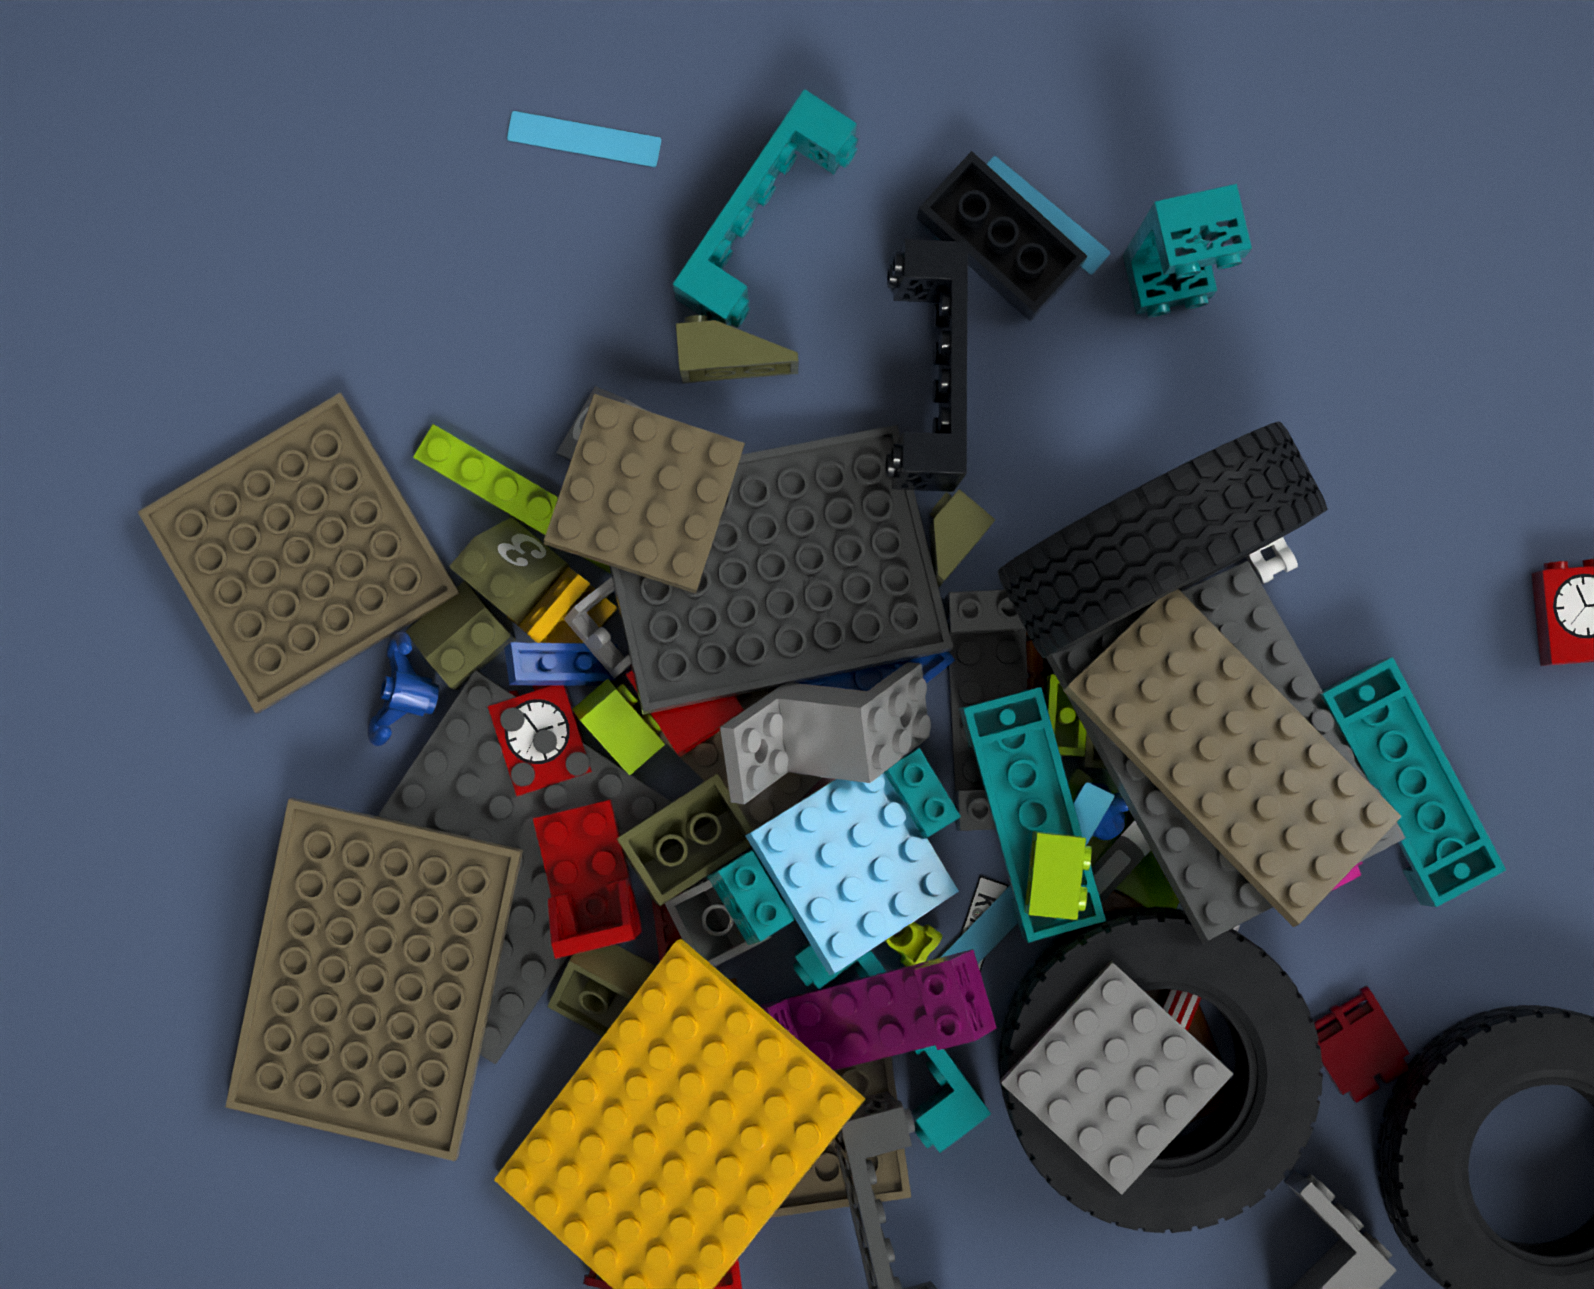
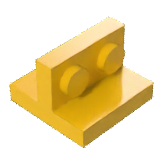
(546, 619)

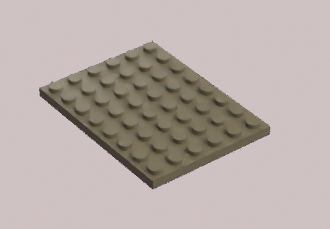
(373, 978)

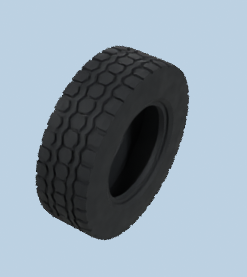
(1161, 538)
(1272, 1089)
(1431, 1137)

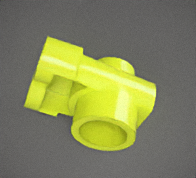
(915, 943)

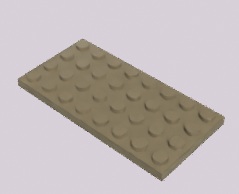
(1233, 755)

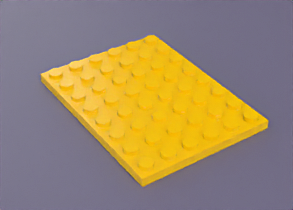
(678, 1132)

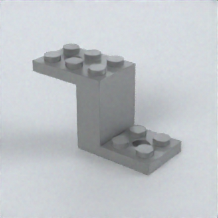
(825, 732)
(1355, 1258)

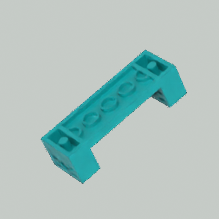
(811, 130)
(1175, 244)
(1408, 767)
(1026, 795)
(754, 898)
(950, 1110)

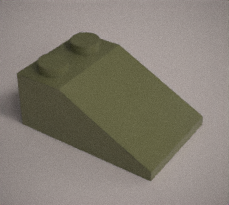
(725, 353)

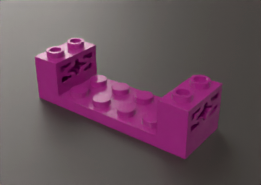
(891, 1012)

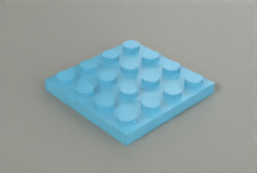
(851, 867)

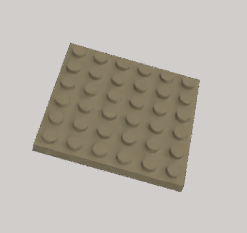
(298, 553)

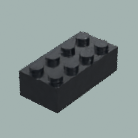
(1005, 236)

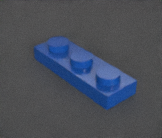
(555, 665)

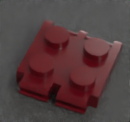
(1360, 1046)

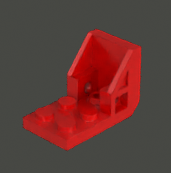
(587, 880)

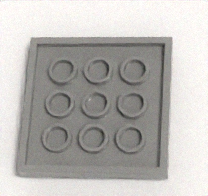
(1116, 1077)

